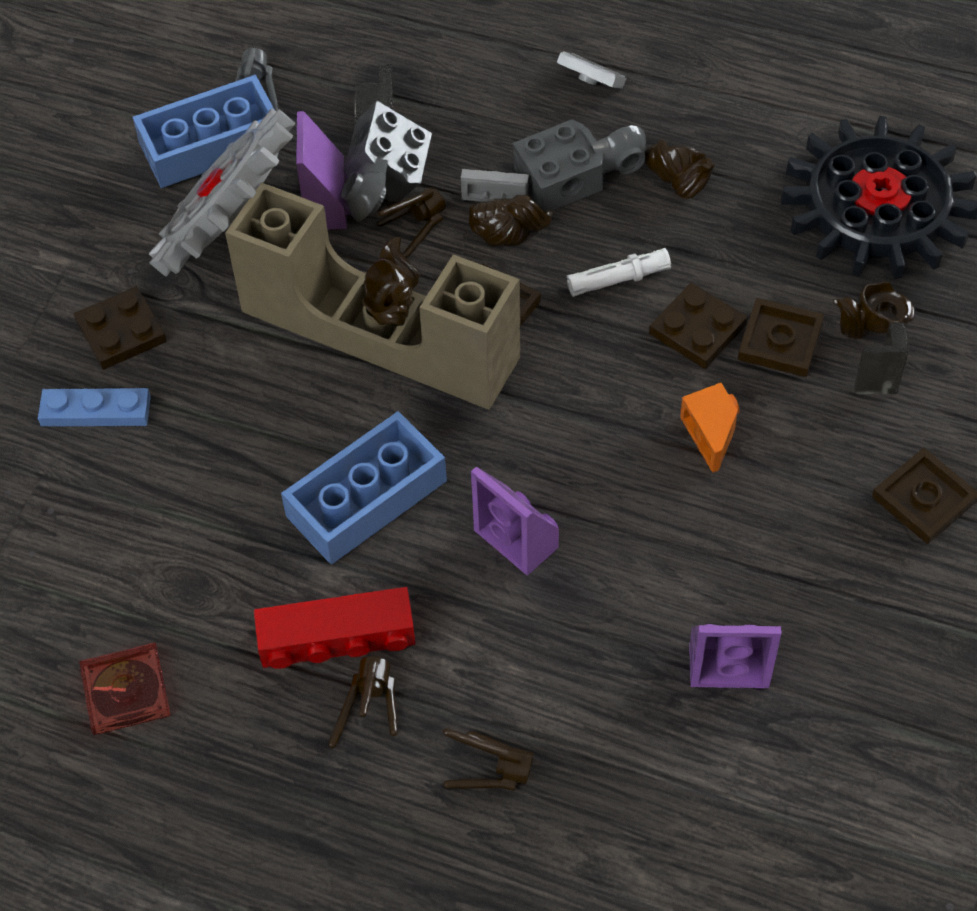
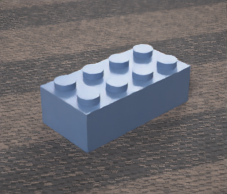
(195, 131)
(364, 487)

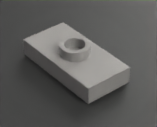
(591, 71)
(492, 185)

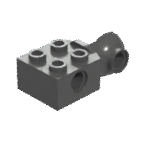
(383, 160)
(570, 163)

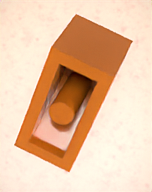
(710, 421)

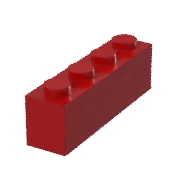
(334, 627)

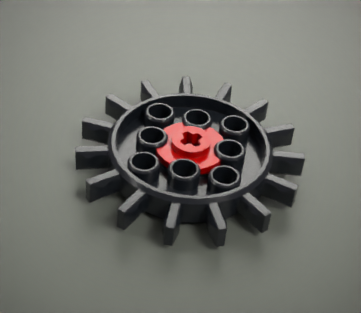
(880, 195)

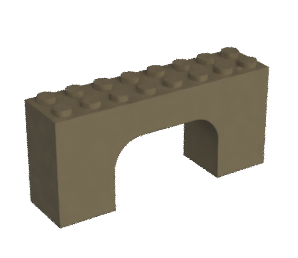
(453, 340)

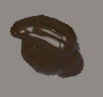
(681, 165)
(507, 220)
(390, 285)
(875, 310)

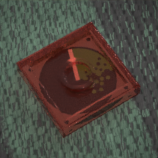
(124, 688)

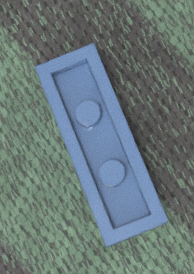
(94, 407)

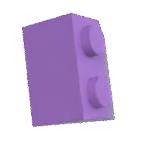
(321, 171)
(511, 522)
(733, 655)

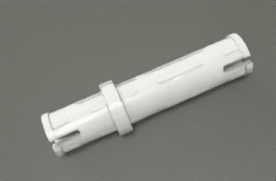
(628, 269)

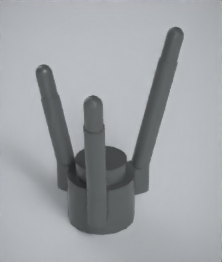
(255, 63)

